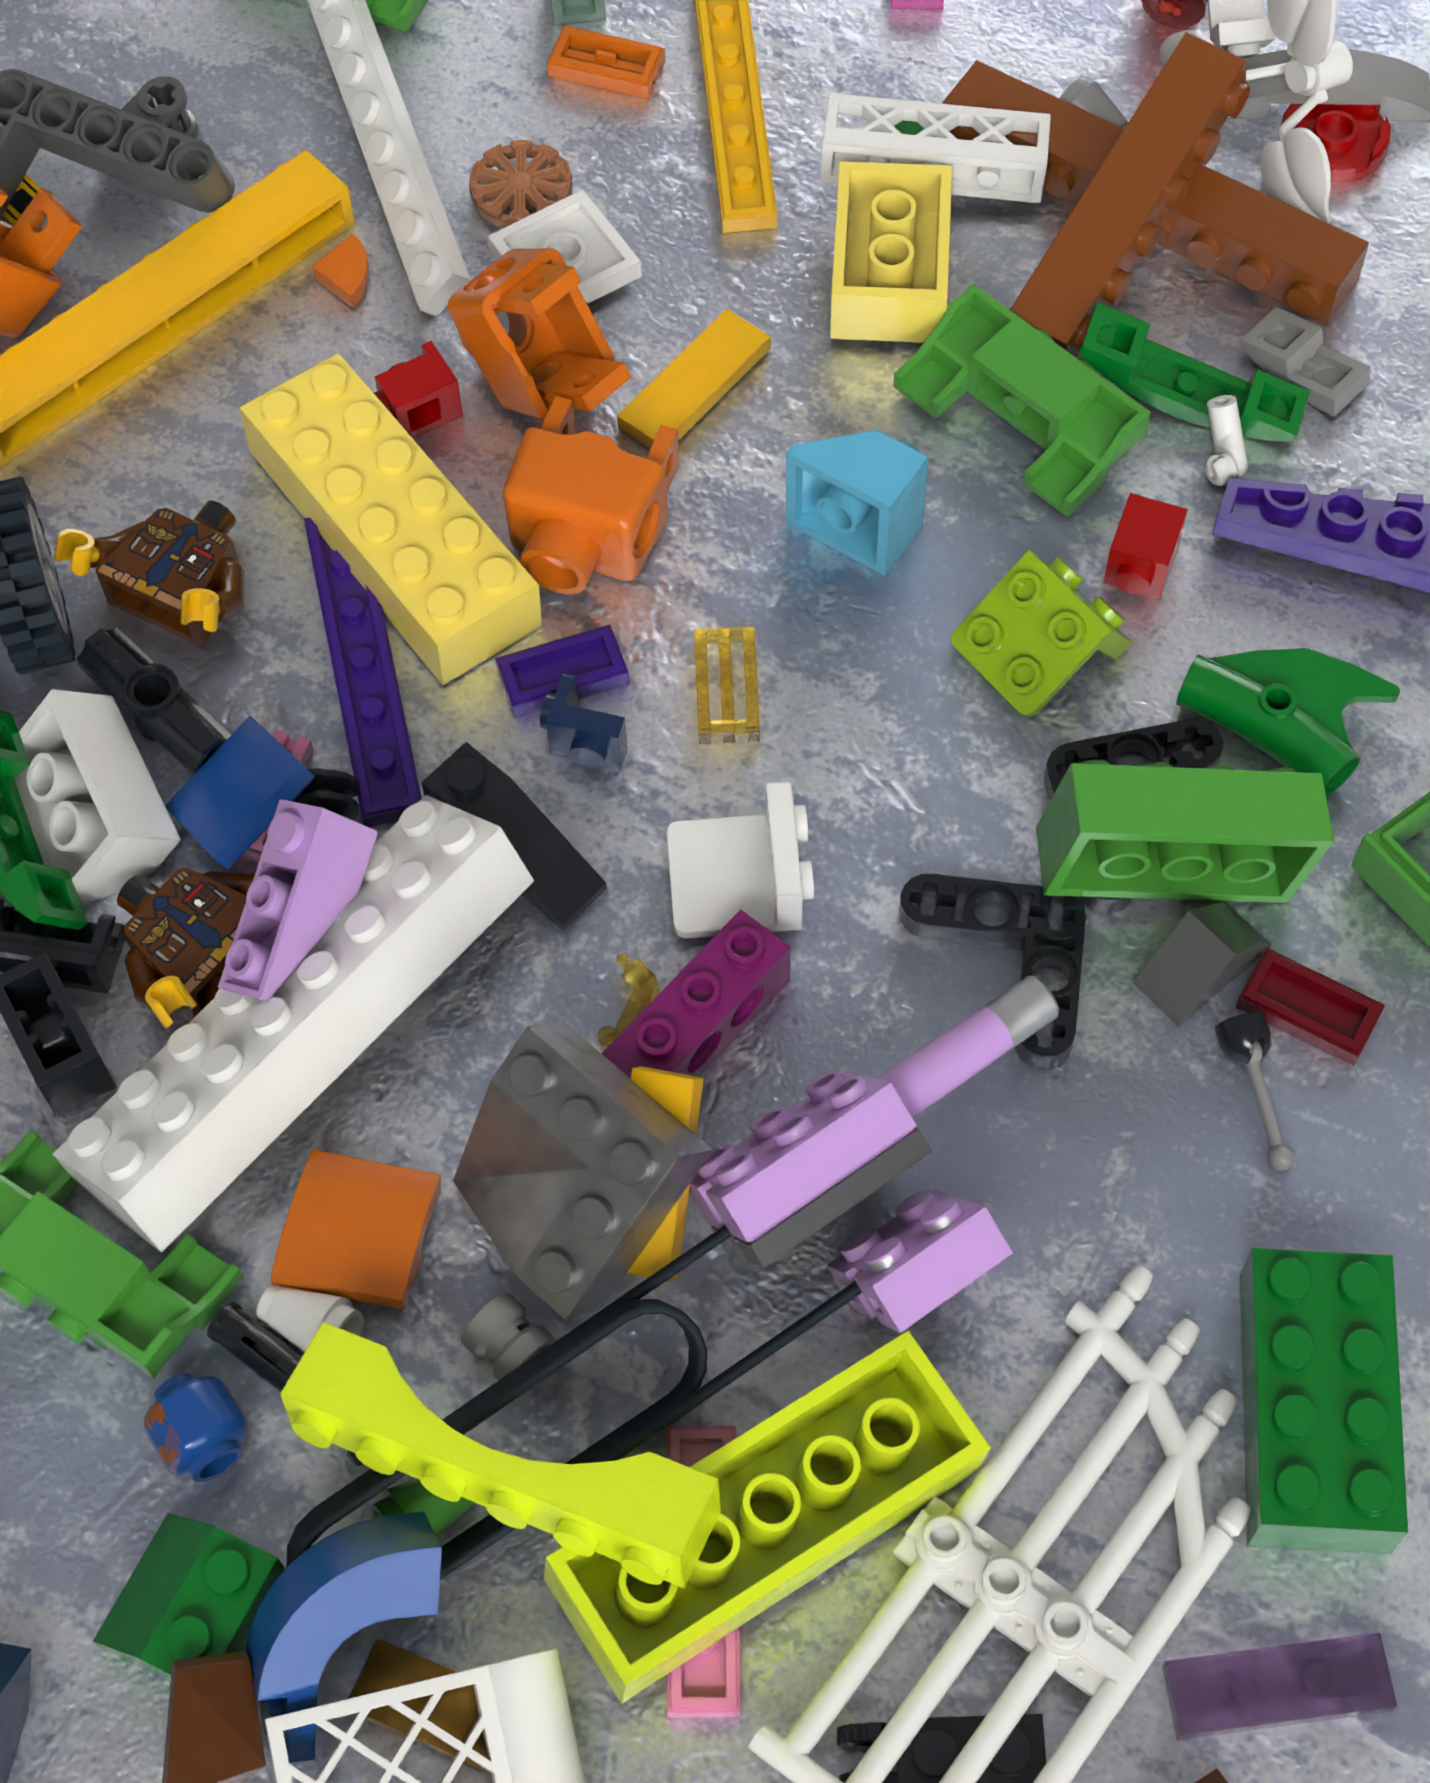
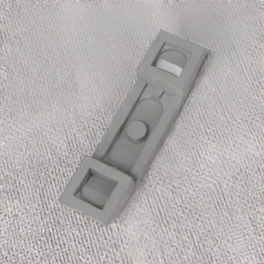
(1376, 79)

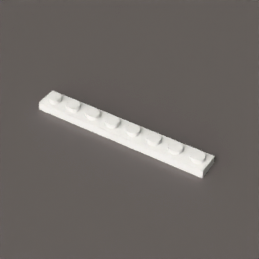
(391, 152)

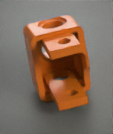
(29, 260)
(550, 339)
(585, 502)

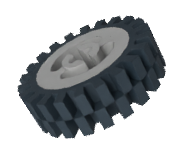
(31, 601)

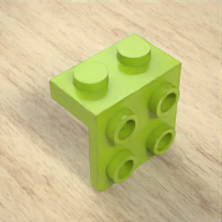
(1037, 632)

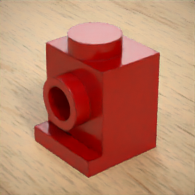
(421, 392)

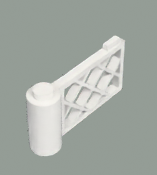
(520, 1714)

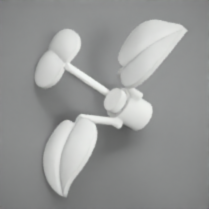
(1297, 164)

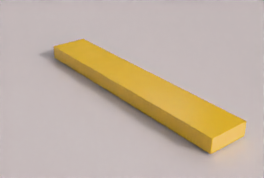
(735, 116)

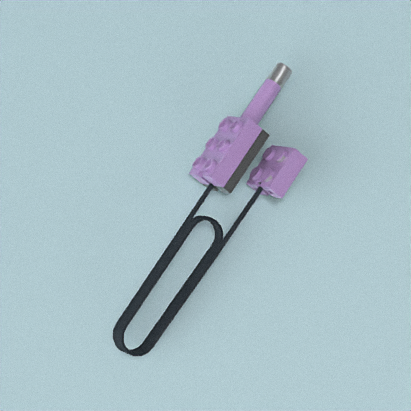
(763, 1202)

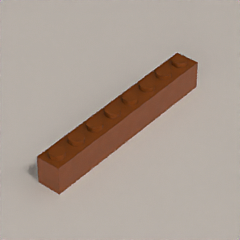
(1219, 223)

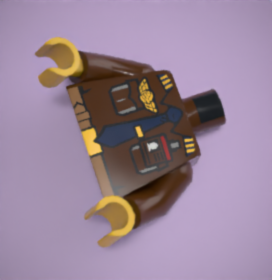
(166, 569)
(180, 937)

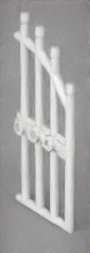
(1020, 1600)

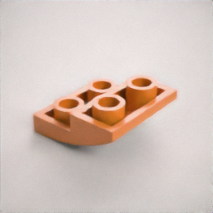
(356, 1229)

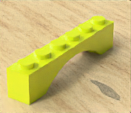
(629, 1509)

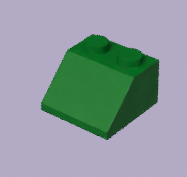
(188, 1597)

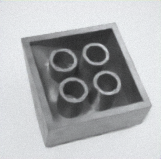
(572, 1168)

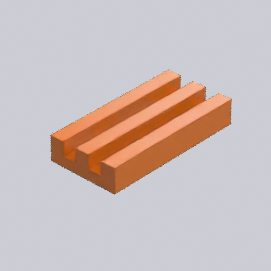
(604, 69)

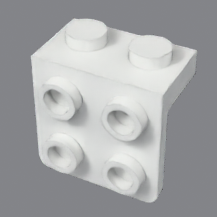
(742, 866)

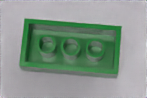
(1322, 1401)

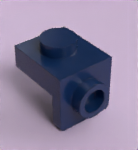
(580, 733)

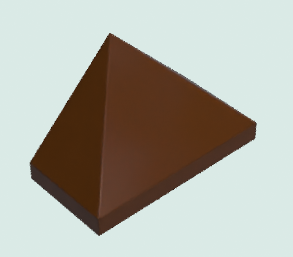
(212, 1721)

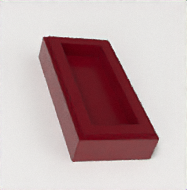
(1310, 1006)

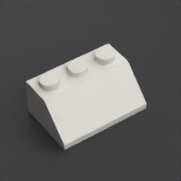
(91, 795)

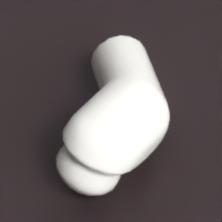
(1228, 441)

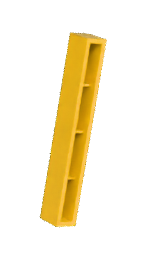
(167, 299)

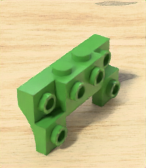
(1033, 387)
(90, 1280)

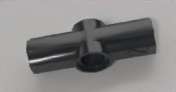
(137, 682)

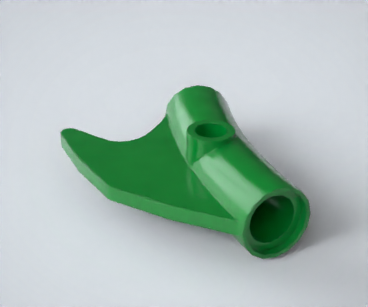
(1286, 705)

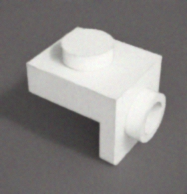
(1239, 26)

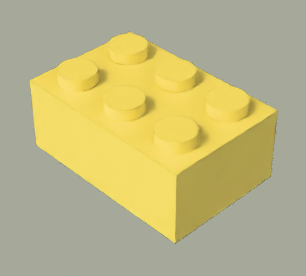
(890, 251)

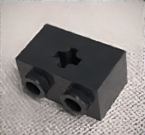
(52, 1036)

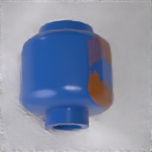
(196, 1427)

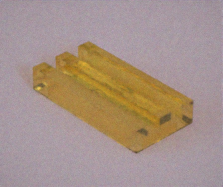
(727, 727)

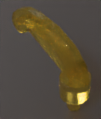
(644, 992)

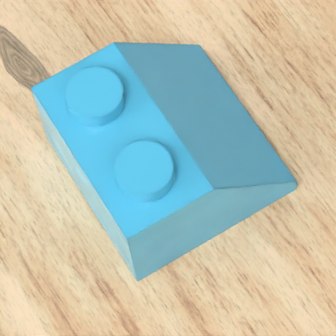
(858, 495)

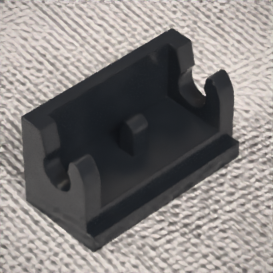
(81, 957)

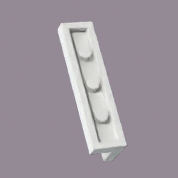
(980, 167)

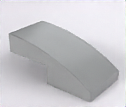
(1295, 353)

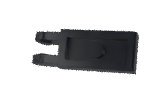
(941, 1742)

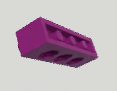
(706, 1002)

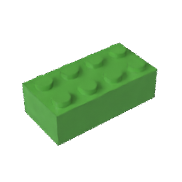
(1183, 832)

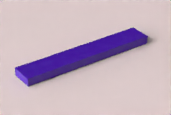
(365, 687)

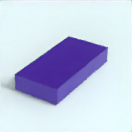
(538, 670)

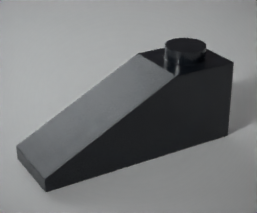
(561, 876)

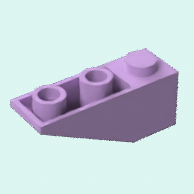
(298, 891)

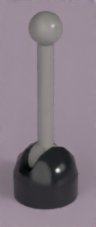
(1246, 1042)

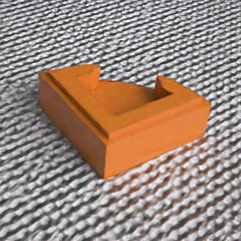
(344, 271)

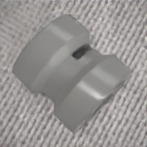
(504, 1335)

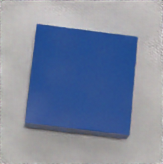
(238, 792)

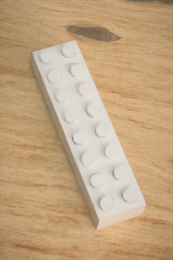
(255, 1065)

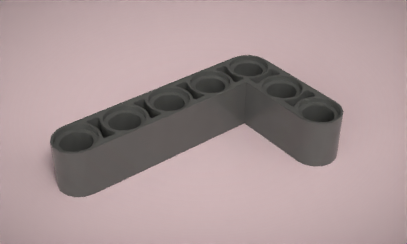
(104, 139)

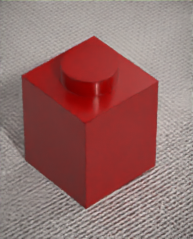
(1145, 546)

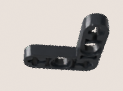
(1144, 741)
(1038, 942)

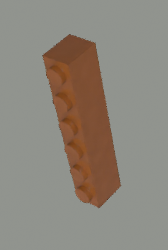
(1134, 190)

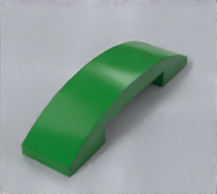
(1181, 385)
(34, 889)

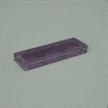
(1279, 1686)

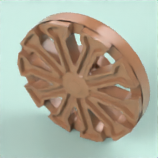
(518, 185)

